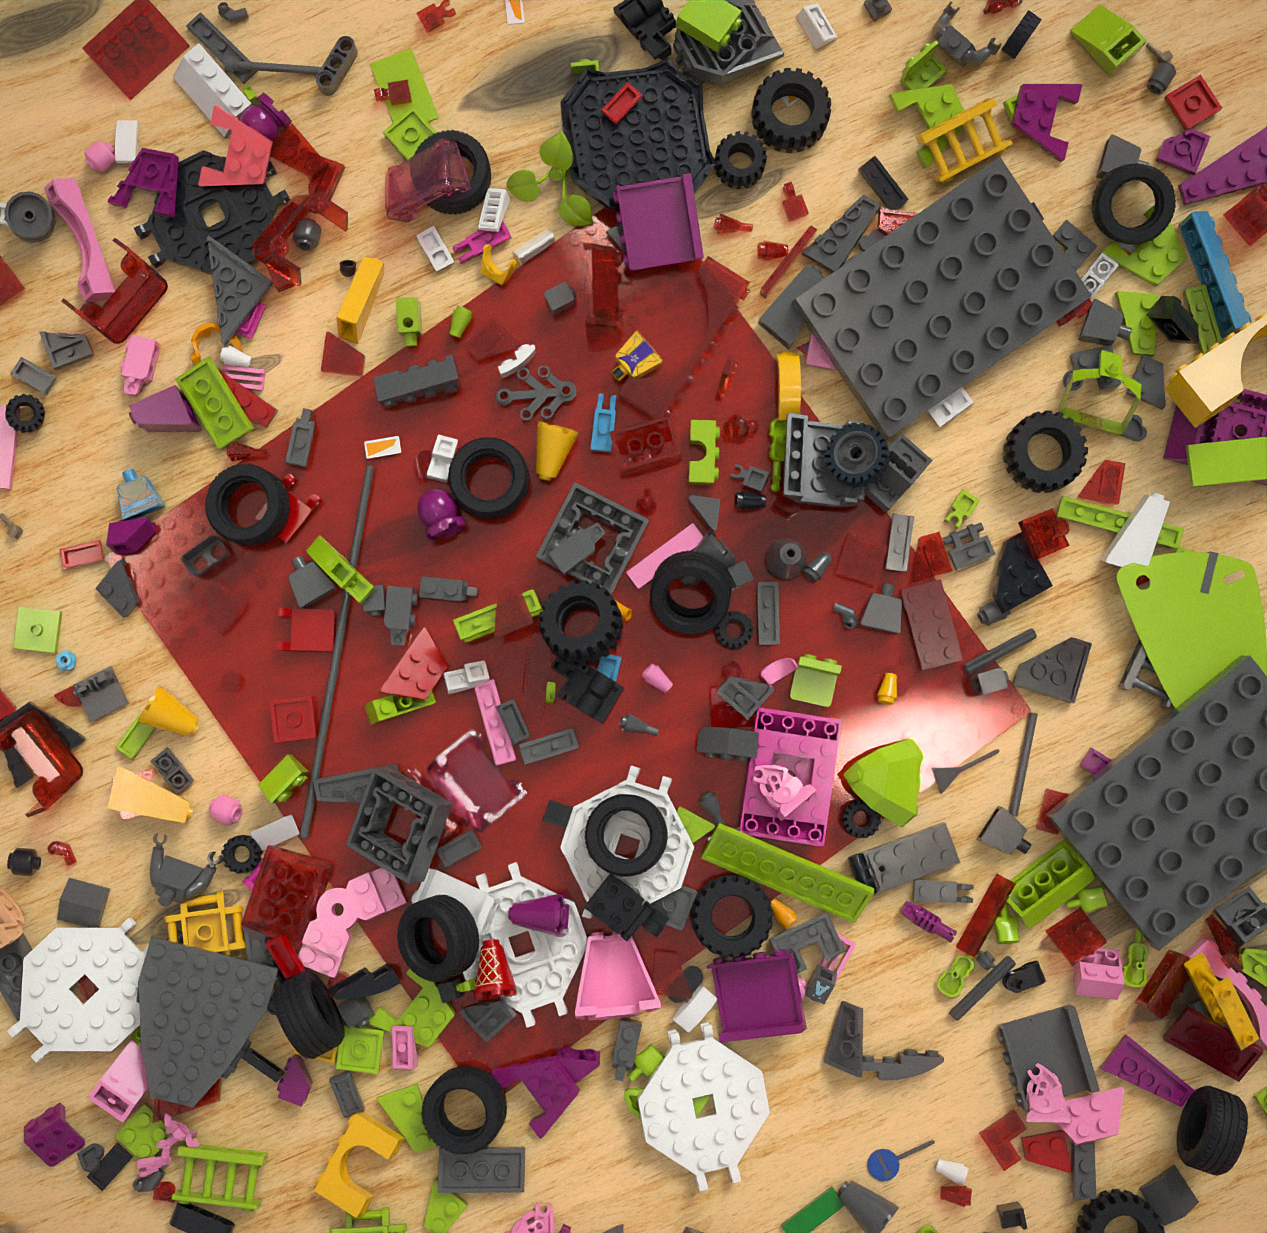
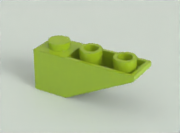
(393, 706)

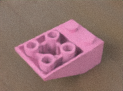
(123, 1084)

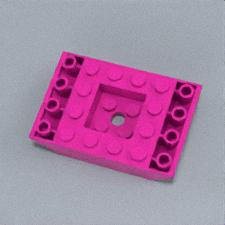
(809, 750)

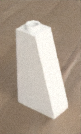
(1139, 533)

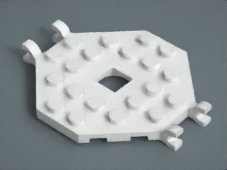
(656, 882)
(547, 971)
(56, 1012)
(669, 1113)

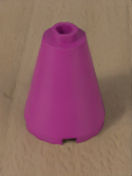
(542, 914)

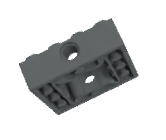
(630, 524)
(367, 836)

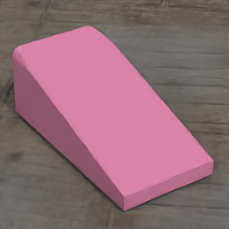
(403, 1048)

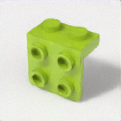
(923, 69)
(814, 680)

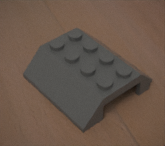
(805, 465)

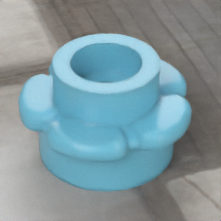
(70, 664)

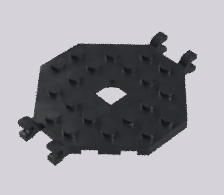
(184, 238)

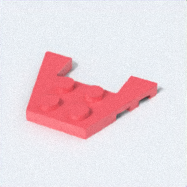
(246, 155)

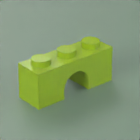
(704, 434)

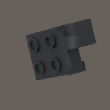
(648, 23)
(588, 689)
(623, 910)

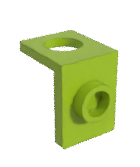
(579, 67)

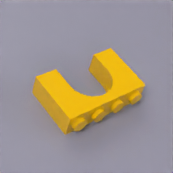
(335, 1182)

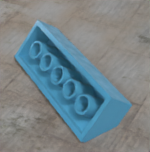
(1214, 271)

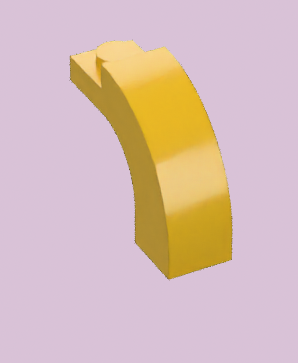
(788, 384)

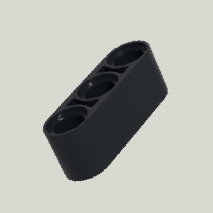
(198, 1220)

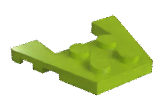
(934, 106)
(1152, 259)
(425, 1013)

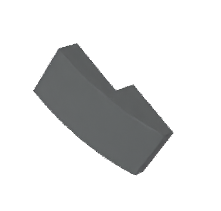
(173, 770)

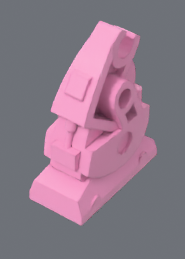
(784, 790)
(1048, 1100)
(541, 1223)

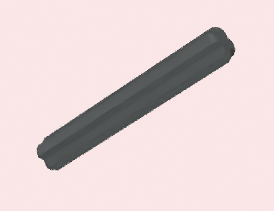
(999, 651)
(982, 988)

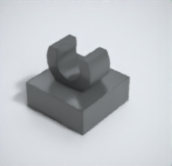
(877, 8)

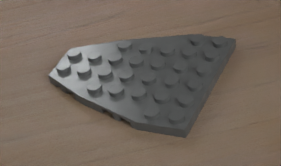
(196, 1016)

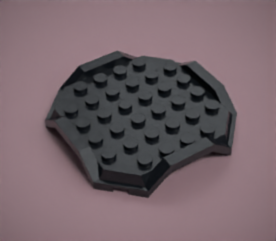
(652, 142)

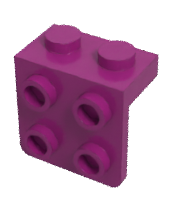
(52, 1136)

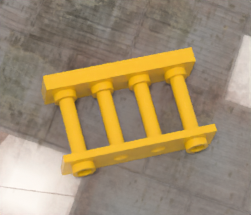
(948, 127)
(1221, 1000)

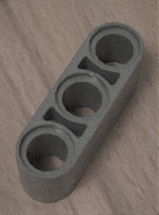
(336, 75)

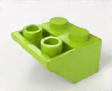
(282, 779)

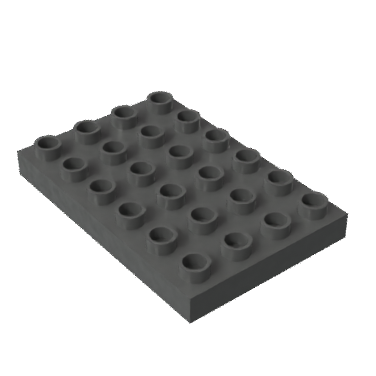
(941, 298)
(1180, 807)

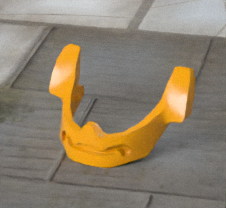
(205, 331)

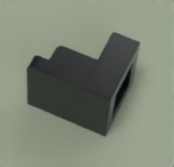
(557, 813)
(1012, 1215)

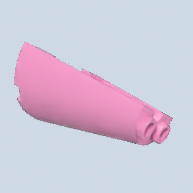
(614, 980)

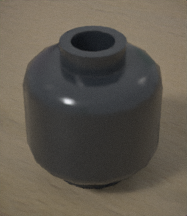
(23, 861)

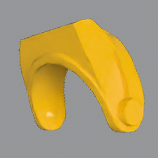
(490, 270)

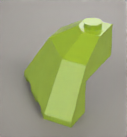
(889, 780)

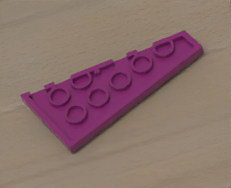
(1234, 171)

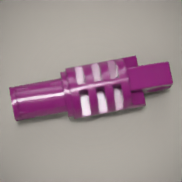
(927, 921)

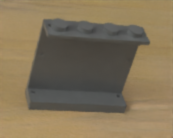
(1053, 1041)

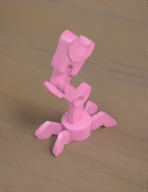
(179, 1132)

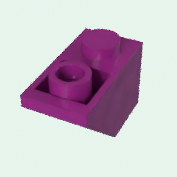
(129, 535)
(578, 1062)
(296, 1082)

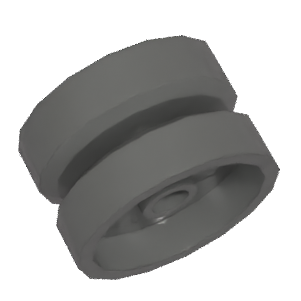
(42, 220)

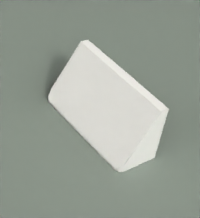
(816, 26)
(534, 246)
(276, 832)

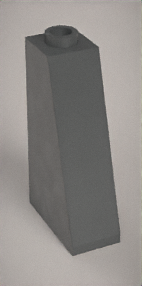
(781, 317)

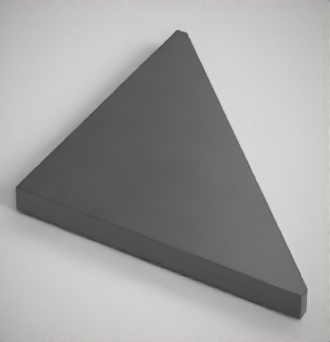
(236, 288)

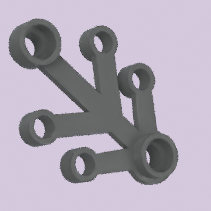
(540, 393)

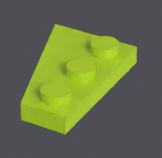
(1143, 332)
(405, 1110)

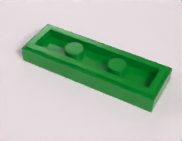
(814, 1213)

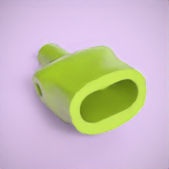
(1089, 899)
(1006, 928)
(646, 1062)

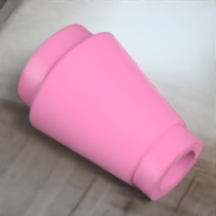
(655, 676)

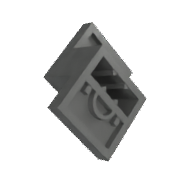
(904, 468)

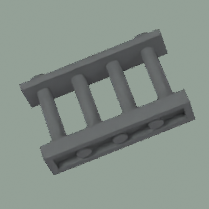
(1130, 679)

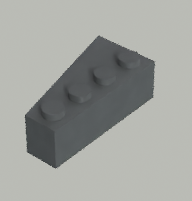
(418, 382)

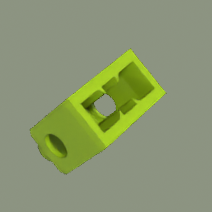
(409, 311)

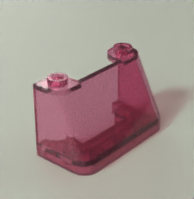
(424, 179)
(474, 782)

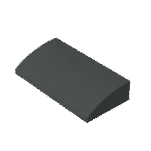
(12, 972)

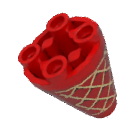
(493, 973)

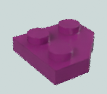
(1184, 151)

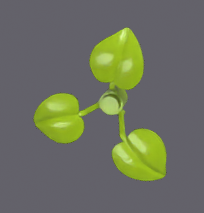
(558, 154)

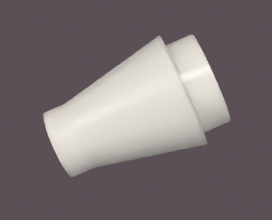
(234, 357)
(952, 1170)

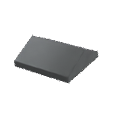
(83, 903)
(1169, 1195)

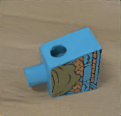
(138, 496)

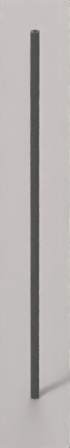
(336, 655)

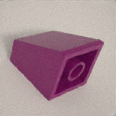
(165, 412)

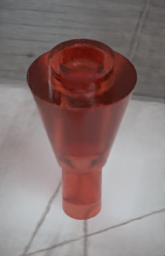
(726, 224)
(239, 451)

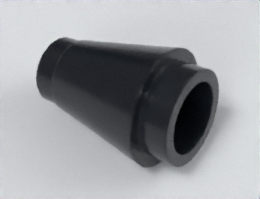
(746, 500)

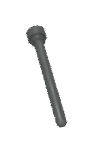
(232, 64)

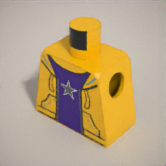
(636, 358)

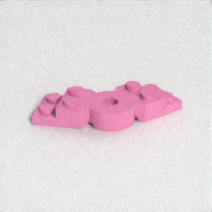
(329, 936)

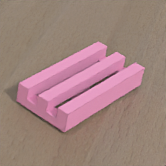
(261, 379)
(851, 946)

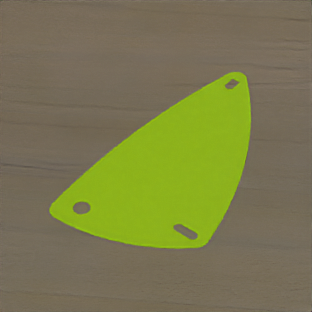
(1193, 632)

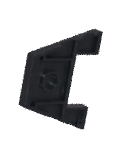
(17, 767)

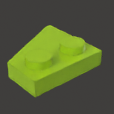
(443, 1210)

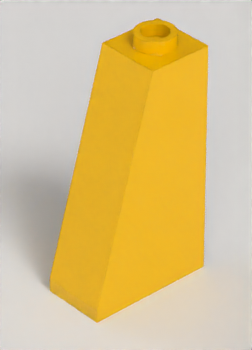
(359, 299)
(140, 796)

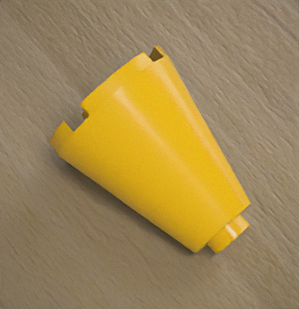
(552, 448)
(168, 714)

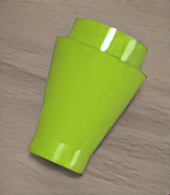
(460, 320)

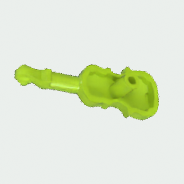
(777, 449)
(1134, 971)
(952, 981)

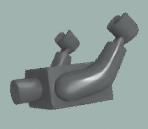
(957, 45)
(178, 879)

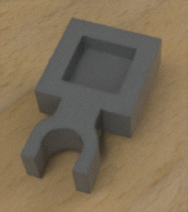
(753, 478)

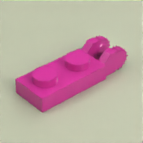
(479, 240)

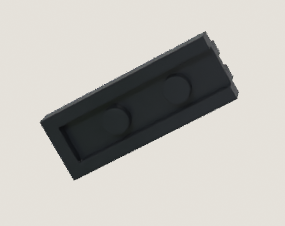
(883, 184)

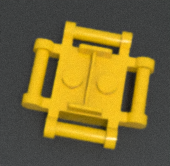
(207, 927)

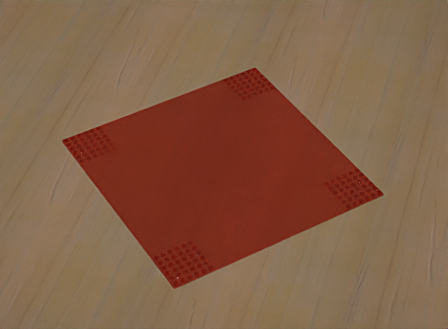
(490, 554)

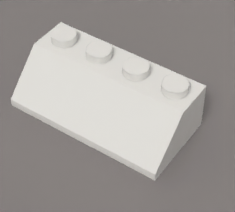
(209, 85)

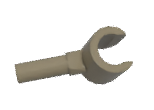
(1161, 57)
(14, 530)

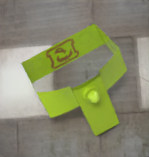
(1111, 366)

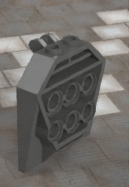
(709, 66)

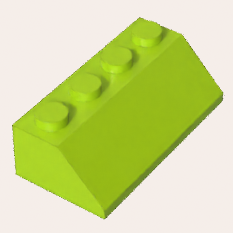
(1048, 884)

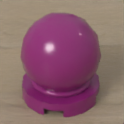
(265, 118)
(439, 513)

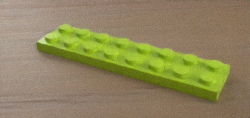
(787, 873)

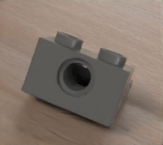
(1250, 926)

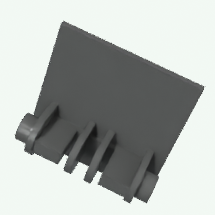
(100, 693)

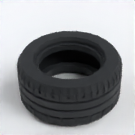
(481, 178)
(1160, 217)
(467, 457)
(218, 503)
(684, 619)
(595, 835)
(418, 948)
(308, 1015)
(1212, 1130)
(443, 1131)

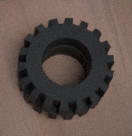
(744, 144)

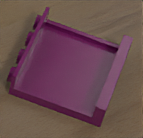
(658, 223)
(758, 996)

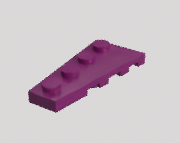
(1140, 1068)

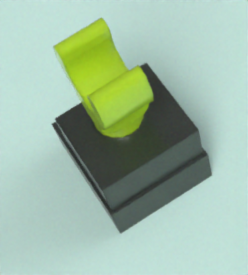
(454, 989)

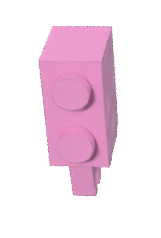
(139, 363)

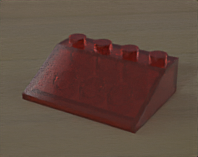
(135, 47)
(286, 894)

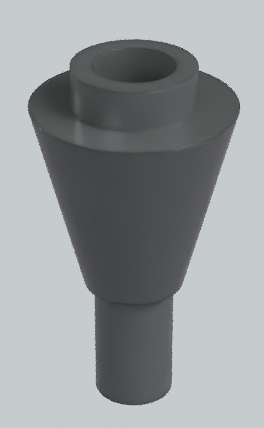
(634, 725)
(710, 804)

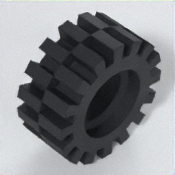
(25, 400)
(743, 639)
(851, 828)
(229, 858)

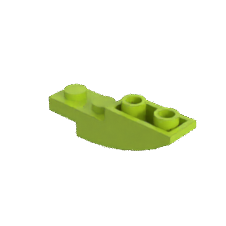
(340, 569)

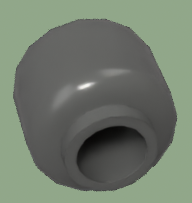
(306, 234)

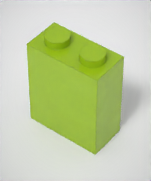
(709, 21)

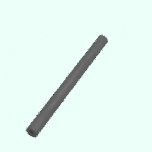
(1023, 764)

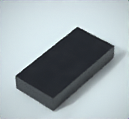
(263, 1065)
(110, 1166)

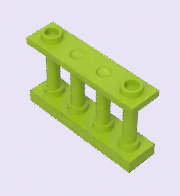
(483, 621)
(212, 1155)

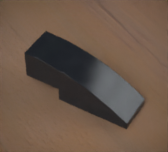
(365, 983)

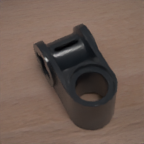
(1027, 976)

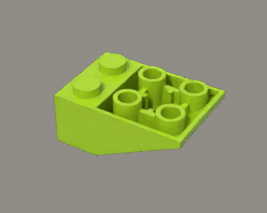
(1108, 38)

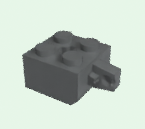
(727, 743)

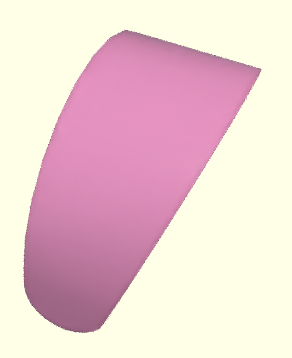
(778, 670)

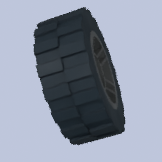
(1021, 34)

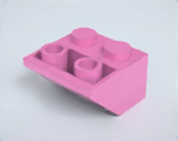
(1099, 975)

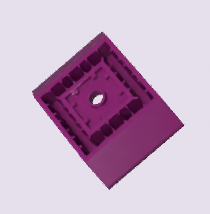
(1248, 413)

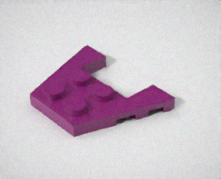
(1036, 112)
(151, 172)
(548, 1085)

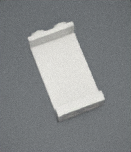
(479, 903)

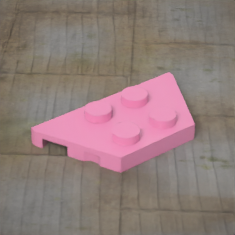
(1093, 1116)

